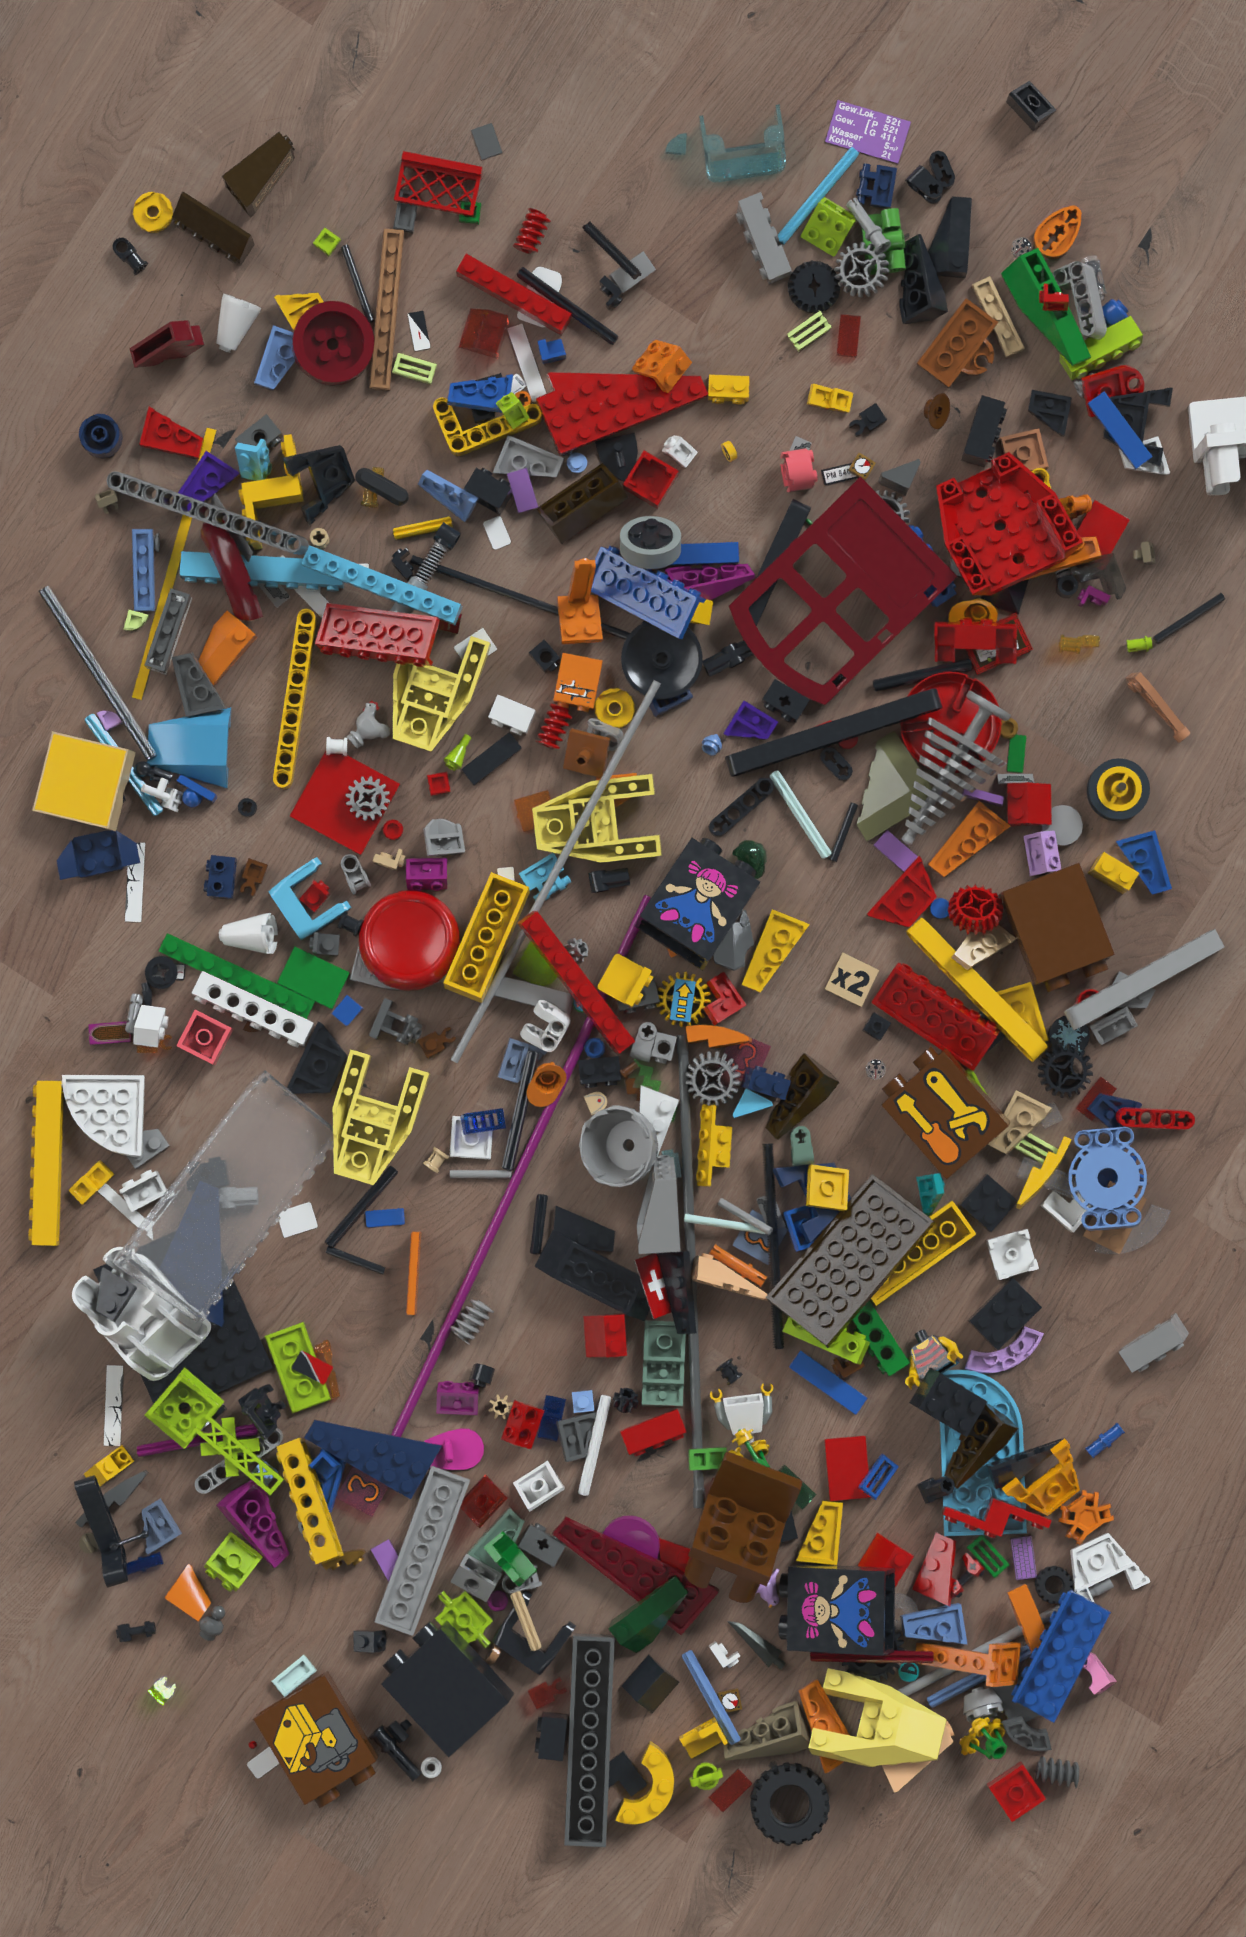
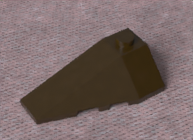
(808, 1089)
(984, 1441)

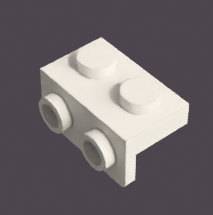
(143, 1191)

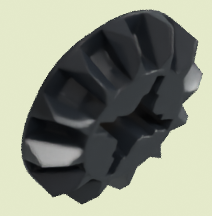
(152, 968)

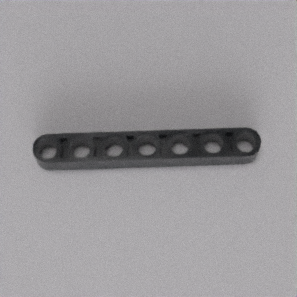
(787, 533)

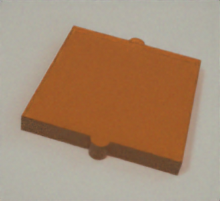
(524, 808)

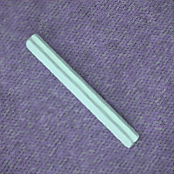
(800, 814)

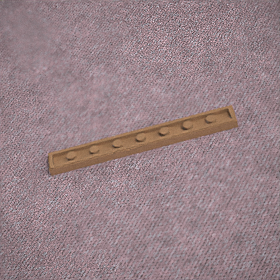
(386, 309)

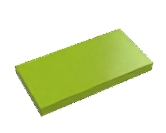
(299, 1389)

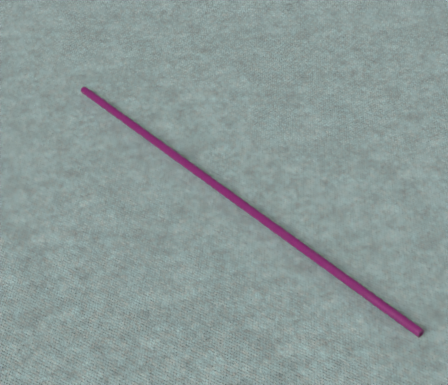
(505, 1203)

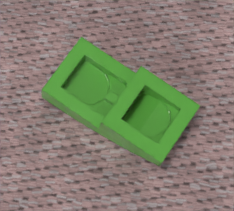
(706, 1458)

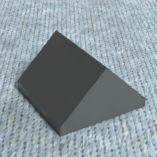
(901, 477)

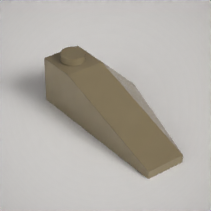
(775, 1735)

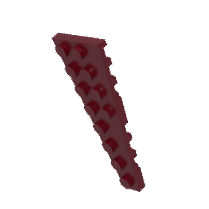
(633, 1570)

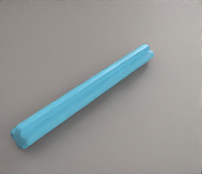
(818, 195)
(135, 781)

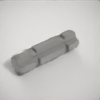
(133, 1011)

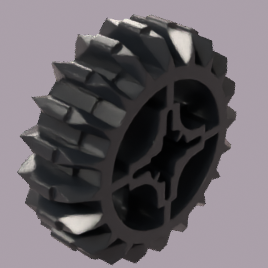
(1049, 1062)

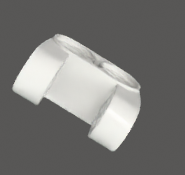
(538, 1036)

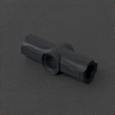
(728, 658)

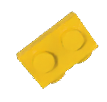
(625, 980)

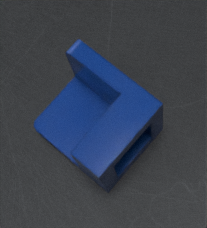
(551, 350)
(347, 1010)
(325, 1464)

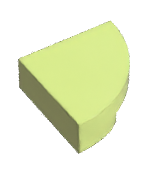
(135, 620)

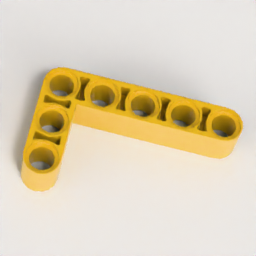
(482, 429)

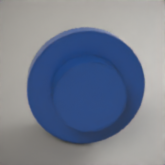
(594, 1048)

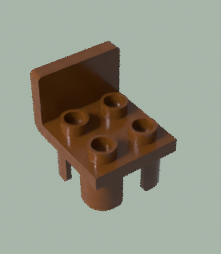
(741, 1525)

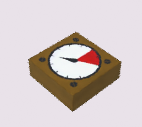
(861, 466)
(730, 1700)

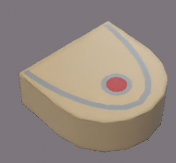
(596, 1101)

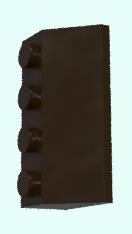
(212, 228)
(582, 503)

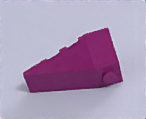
(709, 580)
(252, 1516)

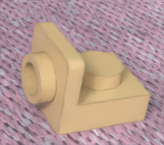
(386, 860)

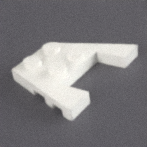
(1100, 1560)

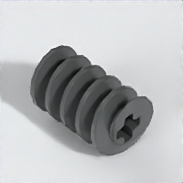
(1057, 1771)

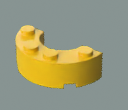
(658, 1797)

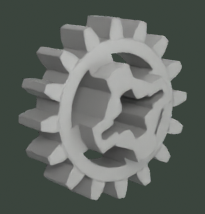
(362, 791)

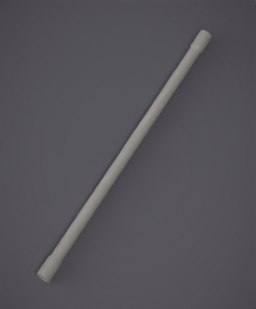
(1095, 1590)

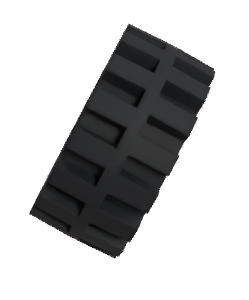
(1042, 1578)

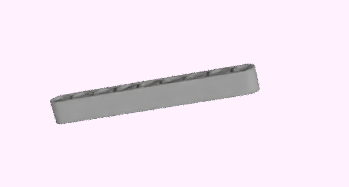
(1144, 979)

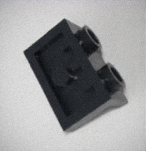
(599, 1071)

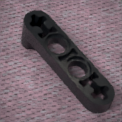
(741, 807)

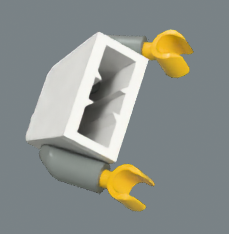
(744, 1411)

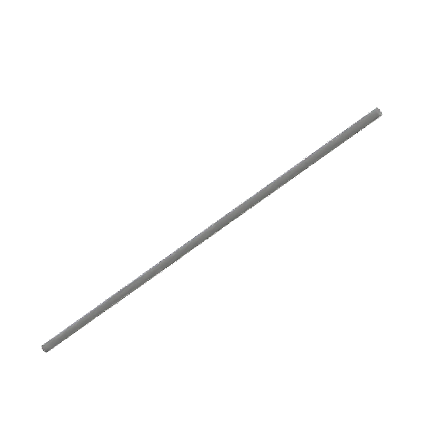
(557, 868)

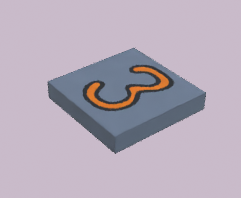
(756, 1243)

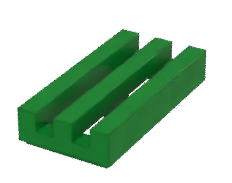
(976, 1543)

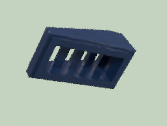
(656, 710)

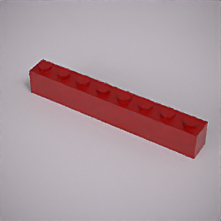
(576, 982)

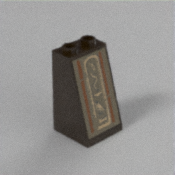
(259, 172)

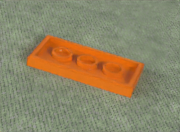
(413, 1277)

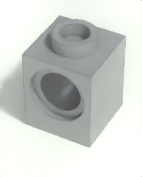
(663, 1038)

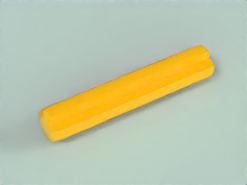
(420, 528)

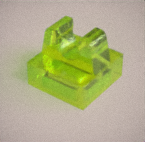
(160, 1692)

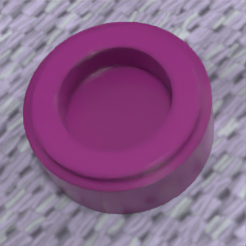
(498, 1600)

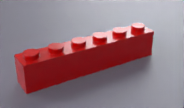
(513, 294)

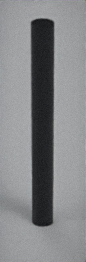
(357, 283)
(1189, 617)

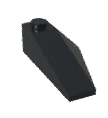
(951, 242)
(1019, 1464)

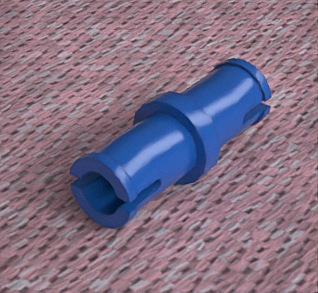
(1105, 1440)

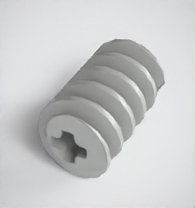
(471, 1320)

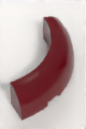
(232, 572)

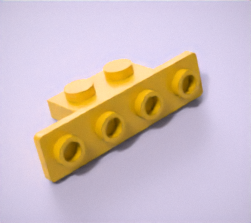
(713, 1145)

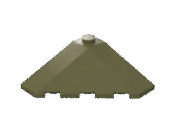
(889, 788)

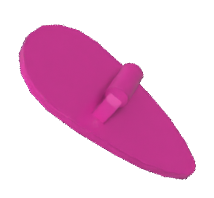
(459, 1449)

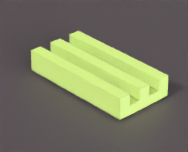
(822, 321)
(412, 376)
(1033, 1156)

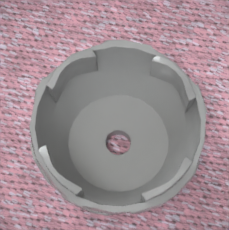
(605, 1148)

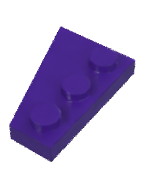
(207, 478)

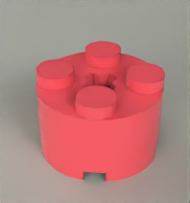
(798, 470)

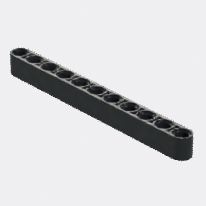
(833, 732)

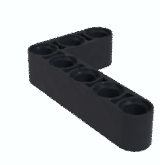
(104, 1530)

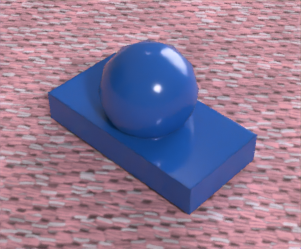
(193, 795)

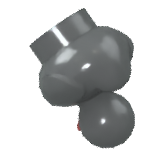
(212, 1625)

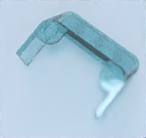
(746, 160)

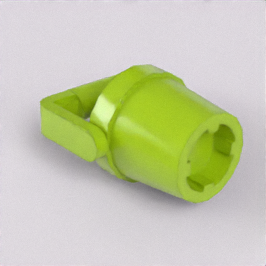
(706, 1776)

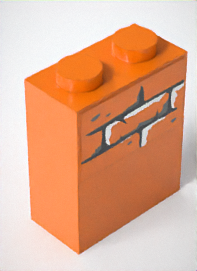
(577, 682)

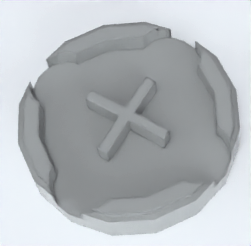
(1066, 824)

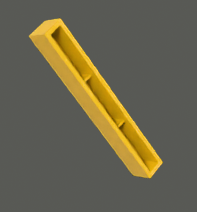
(47, 1163)

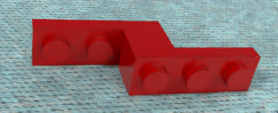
(996, 1518)

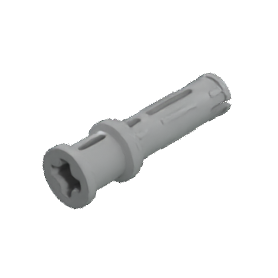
(872, 232)

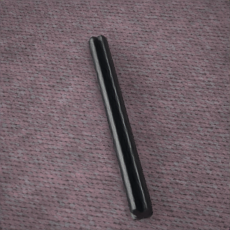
(561, 301)
(520, 1111)

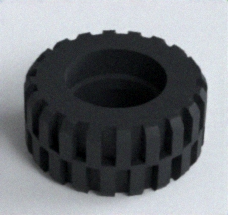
(789, 1832)

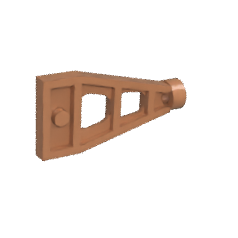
(1140, 684)

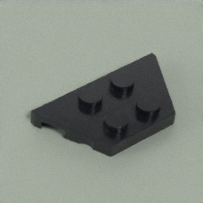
(319, 1064)

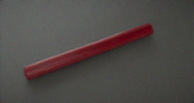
(894, 1657)

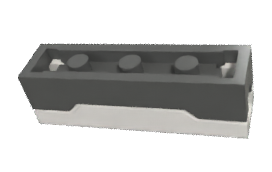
(168, 631)

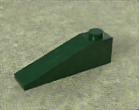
(645, 1619)

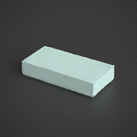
(294, 1675)

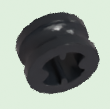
(241, 806)

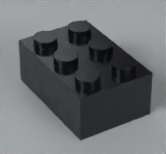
(984, 431)
(1004, 1313)
(948, 1402)

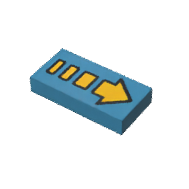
(682, 1000)

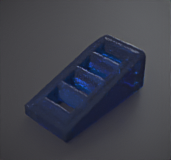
(465, 1122)

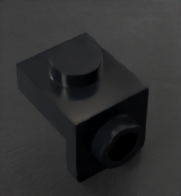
(369, 1641)

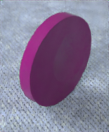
(634, 1533)

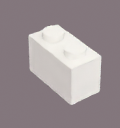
(511, 714)
(150, 1026)

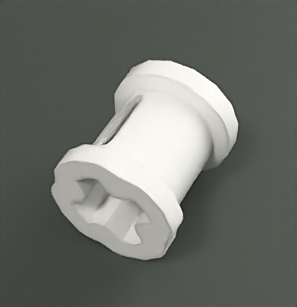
(336, 746)

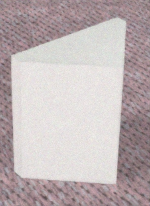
(538, 1486)

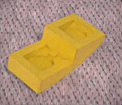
(829, 398)
(91, 1182)

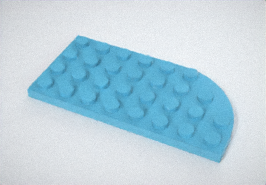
(977, 1491)

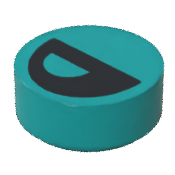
(908, 1671)

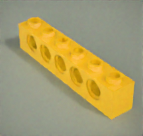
(318, 1508)

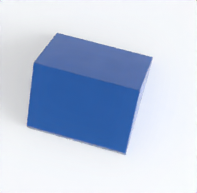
(793, 1219)

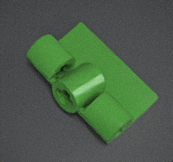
(891, 229)

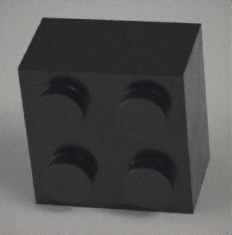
(491, 492)
(988, 1203)
(552, 1736)

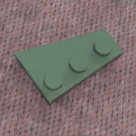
(510, 1524)

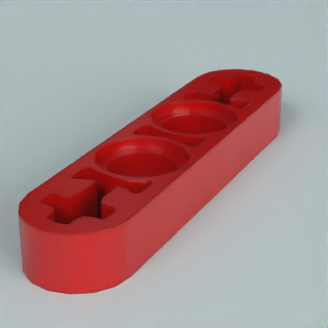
(1155, 1115)

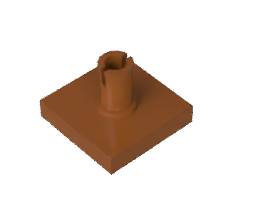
(586, 753)

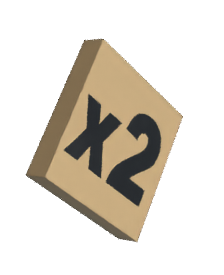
(851, 979)

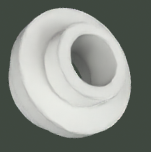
(431, 1774)

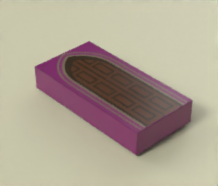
(108, 1033)

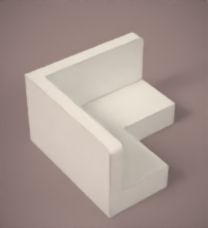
(1065, 1213)

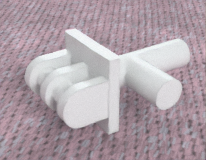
(170, 798)

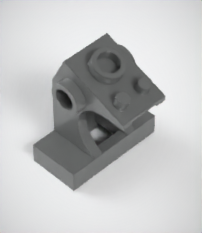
(385, 1020)

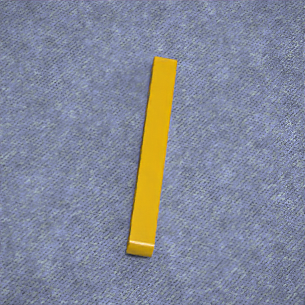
(299, 689)
(977, 990)

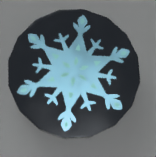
(1063, 1033)

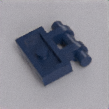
(883, 187)

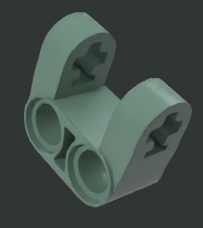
(801, 1152)

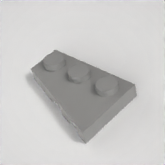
(520, 455)

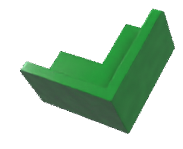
(510, 1558)

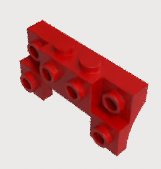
(975, 635)

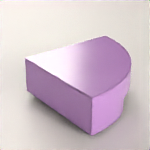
(109, 719)

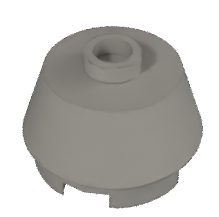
(982, 1704)

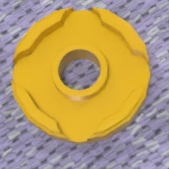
(156, 223)
(618, 696)

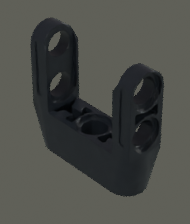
(518, 1646)

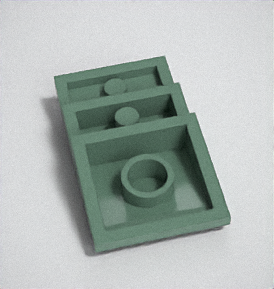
(663, 1365)

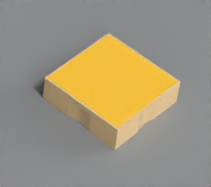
(83, 781)

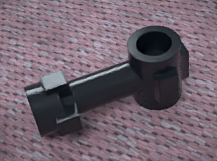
(124, 1631)

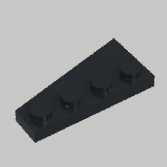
(679, 1289)

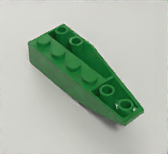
(1025, 280)

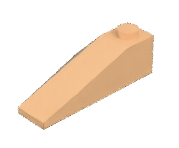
(716, 1274)

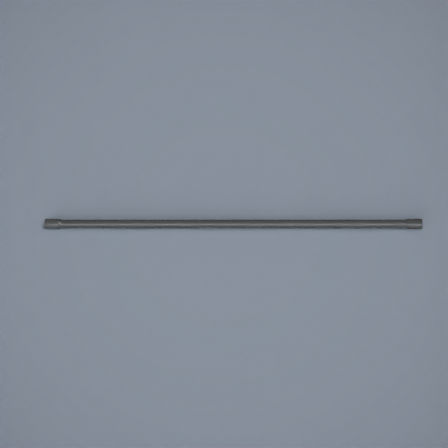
(689, 1228)

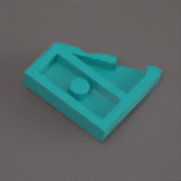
(930, 1191)

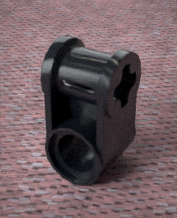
(922, 182)

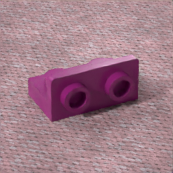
(426, 874)
(457, 1398)

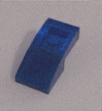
(553, 1412)

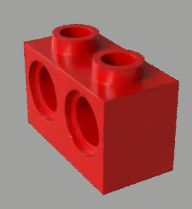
(522, 1424)

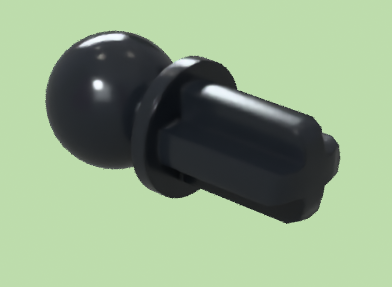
(144, 769)

